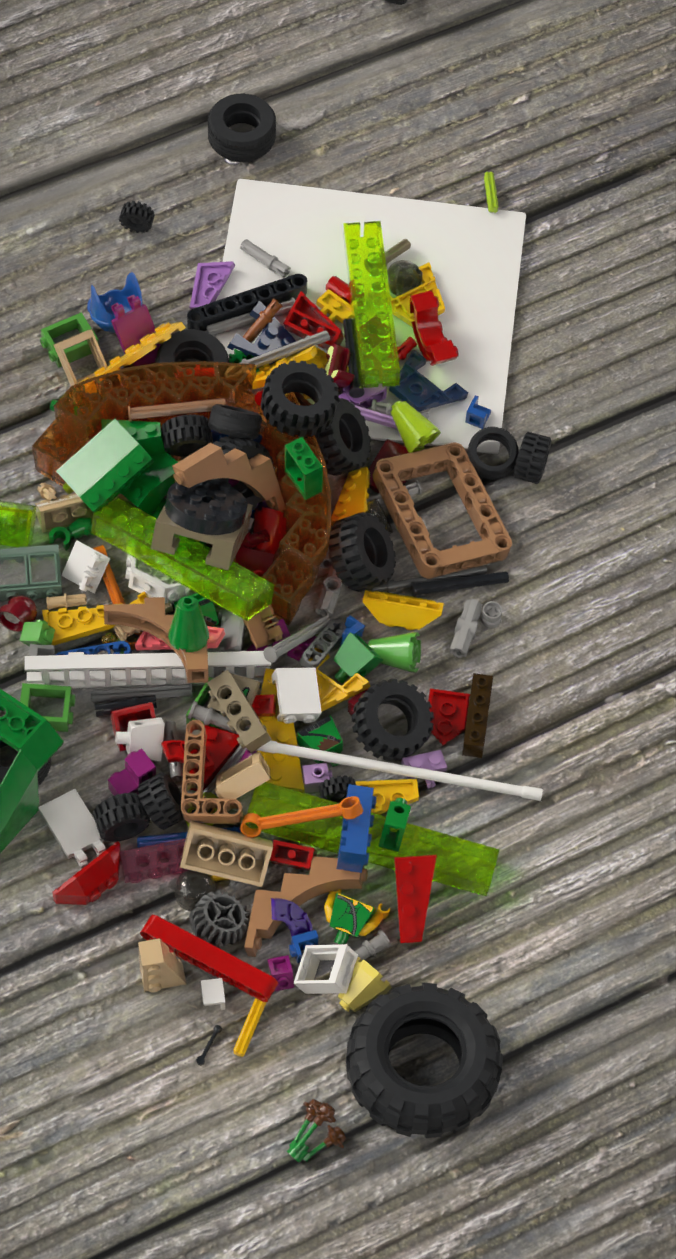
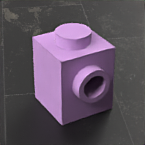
(314, 775)

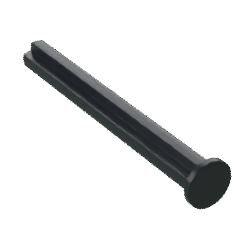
(356, 390)
(459, 583)

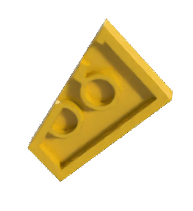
(391, 790)

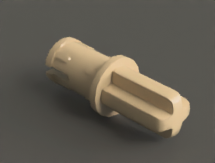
(47, 491)
(66, 601)

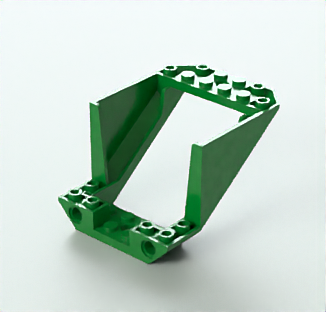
(35, 744)

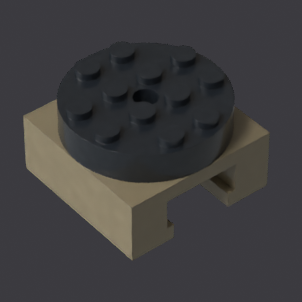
(206, 513)

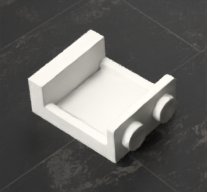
(297, 694)

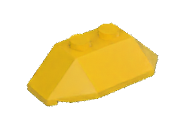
(402, 610)

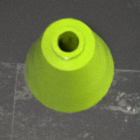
(413, 426)

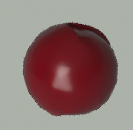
(22, 608)

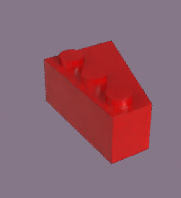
(220, 747)

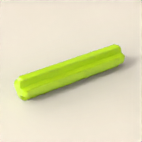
(491, 193)

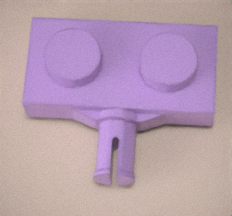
(431, 761)

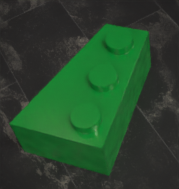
(145, 433)

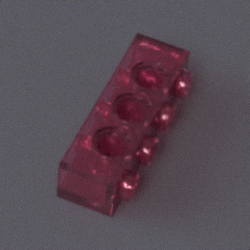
(152, 855)

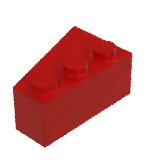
(307, 320)

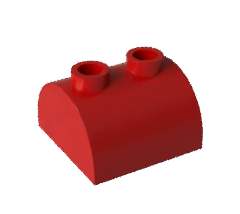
(122, 716)

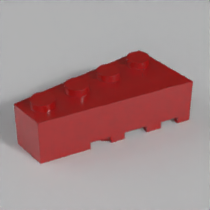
(413, 889)

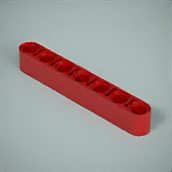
(211, 958)

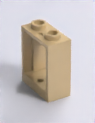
(95, 349)
(242, 777)

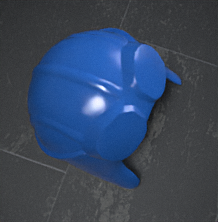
(100, 305)

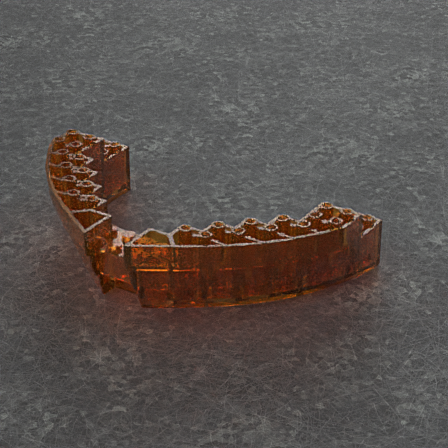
(110, 394)

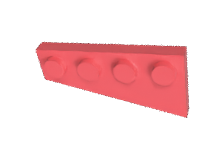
(150, 642)

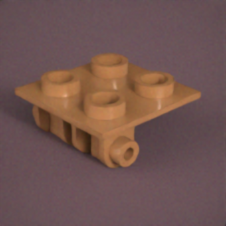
(261, 628)

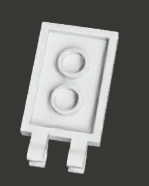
(72, 826)

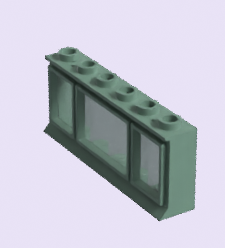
(30, 572)

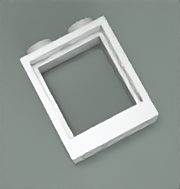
(340, 975)

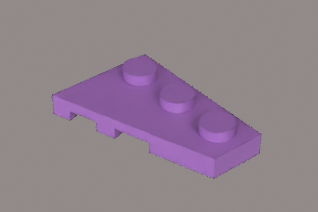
(209, 282)

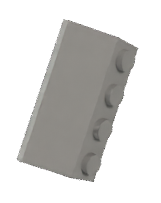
(234, 631)

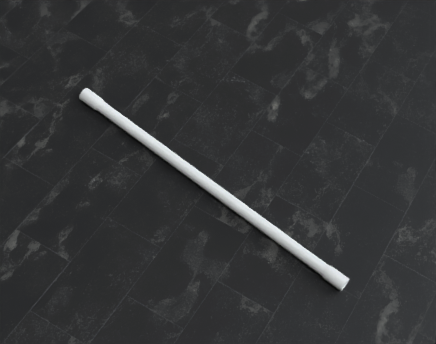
(522, 791)

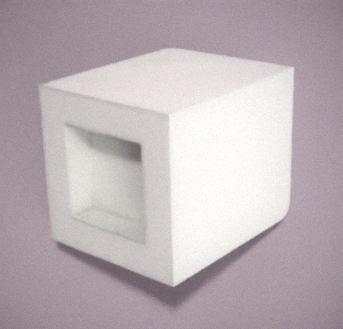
(213, 992)

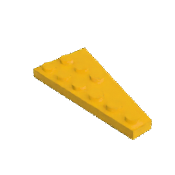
(147, 344)

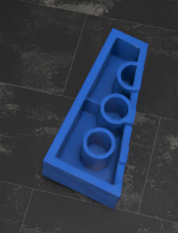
(355, 832)

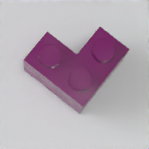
(137, 770)

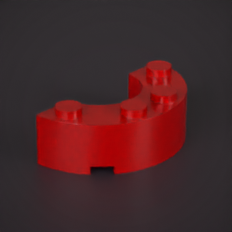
(429, 329)

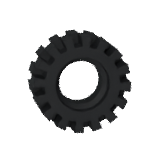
(136, 217)
(335, 788)

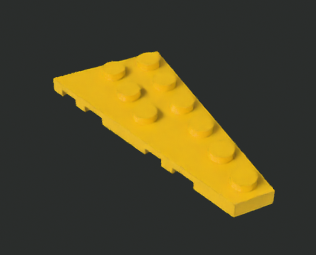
(284, 769)

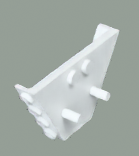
(154, 583)

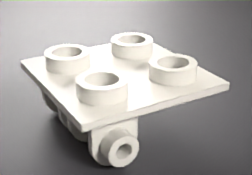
(85, 567)

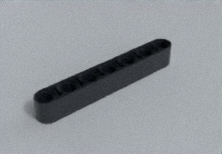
(244, 302)

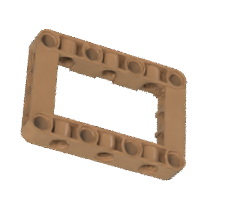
(427, 559)

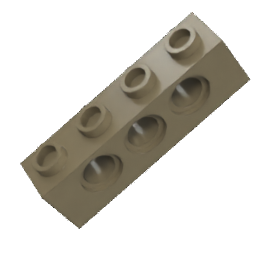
(256, 735)

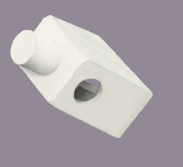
(145, 735)

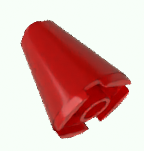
(274, 523)

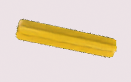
(249, 1028)

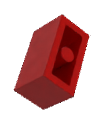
(292, 855)

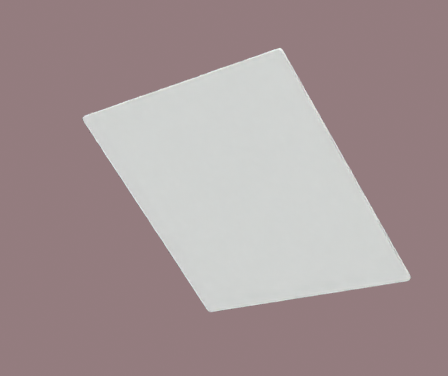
(470, 255)

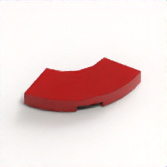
(175, 753)

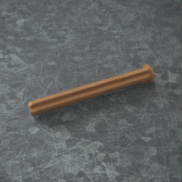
(173, 409)

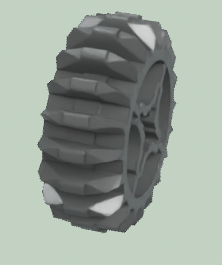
(232, 922)

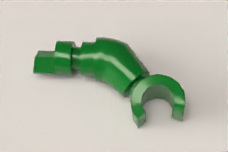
(77, 529)

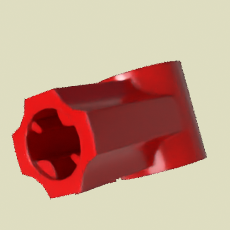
(339, 287)

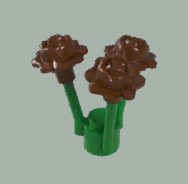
(318, 1113)

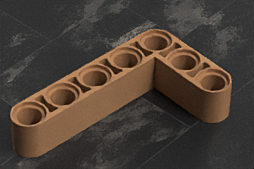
(196, 781)

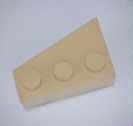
(159, 966)

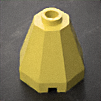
(363, 987)

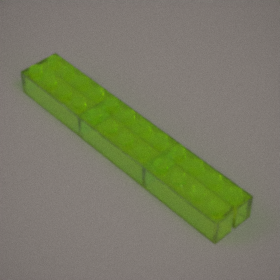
(457, 864)

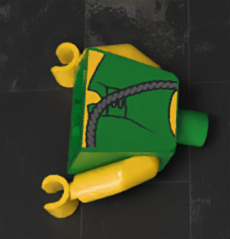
(351, 916)

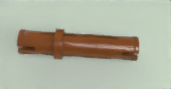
(264, 318)

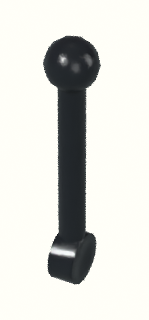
(201, 1059)

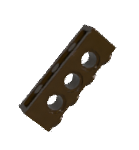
(477, 715)

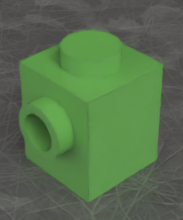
(37, 633)

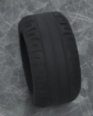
(235, 421)
(502, 436)

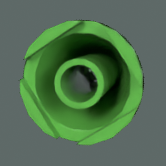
(399, 651)

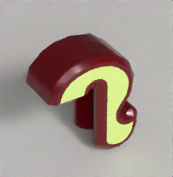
(338, 364)

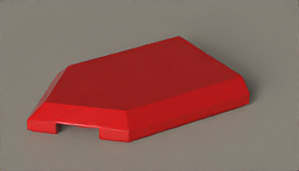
(449, 712)

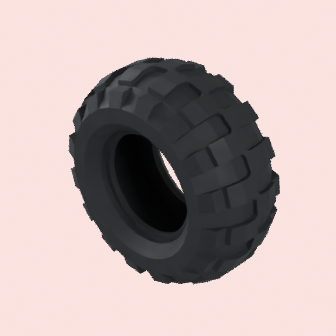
(414, 1107)

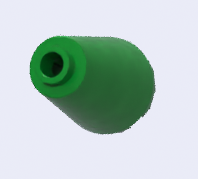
(188, 626)

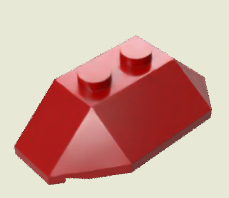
(92, 879)

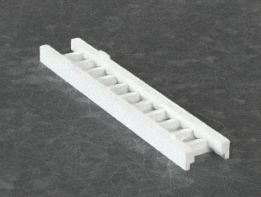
(75, 669)

